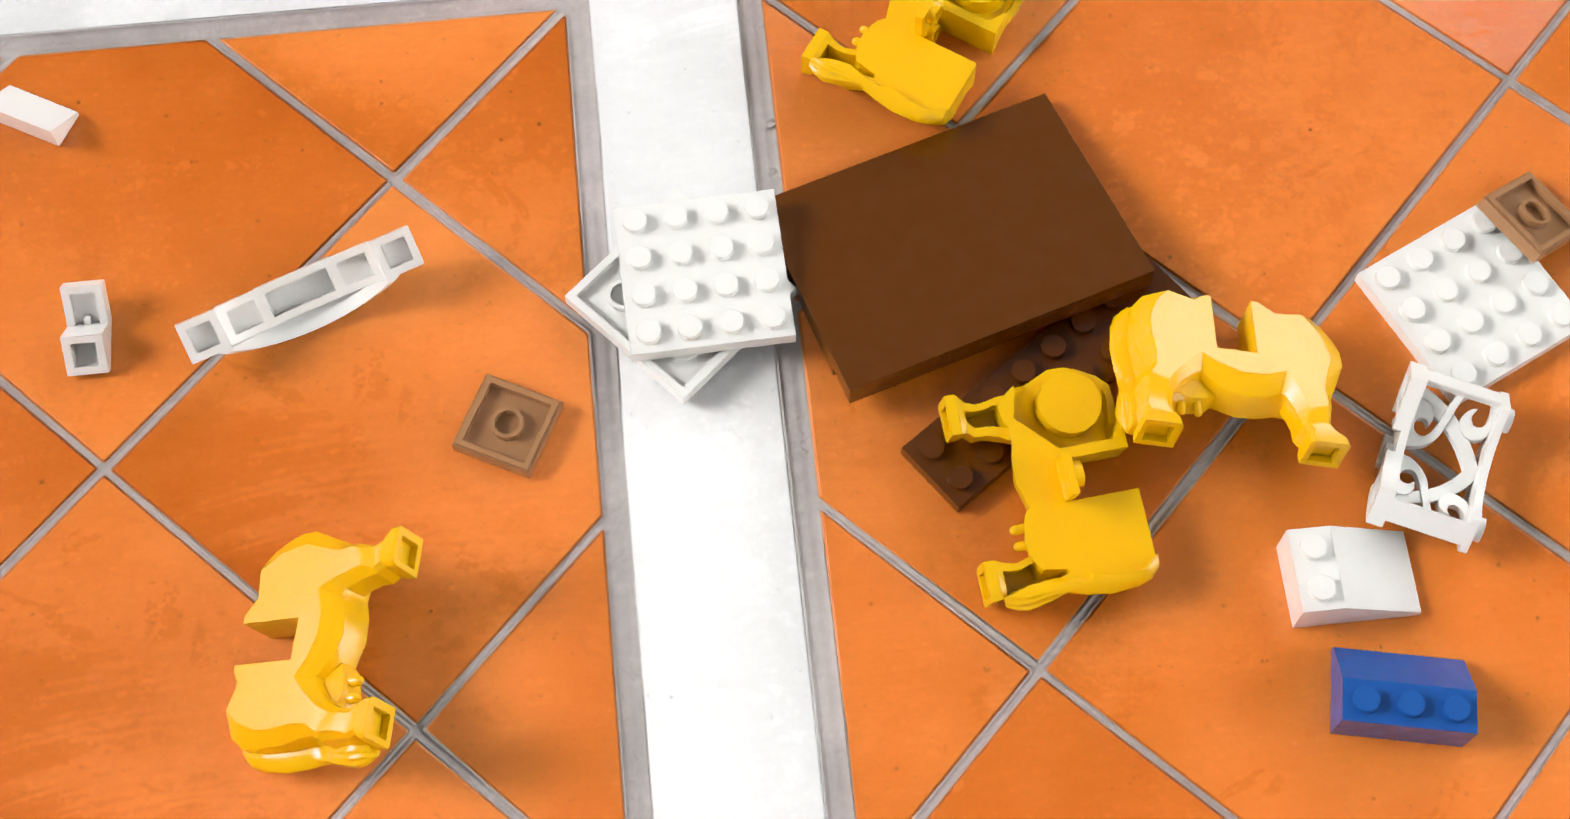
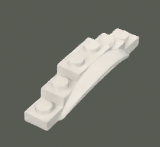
(301, 298)

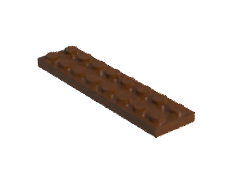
(1079, 342)

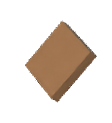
(1528, 216)
(507, 426)

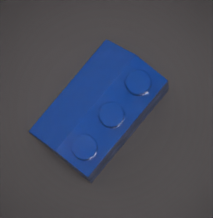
(1402, 697)

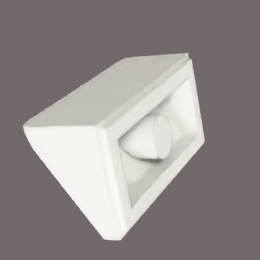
(35, 115)

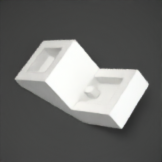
(89, 328)

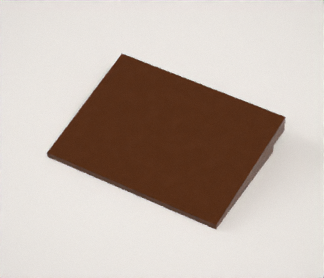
(954, 247)

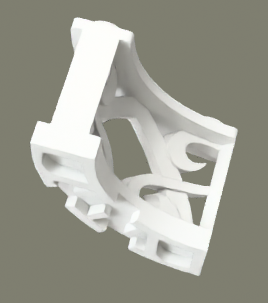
(1395, 500)

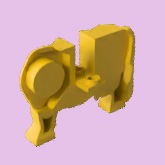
(901, 61)
(1171, 365)
(1071, 544)
(311, 707)

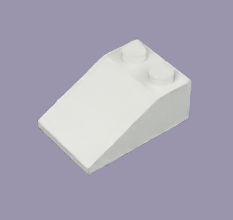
(1346, 575)

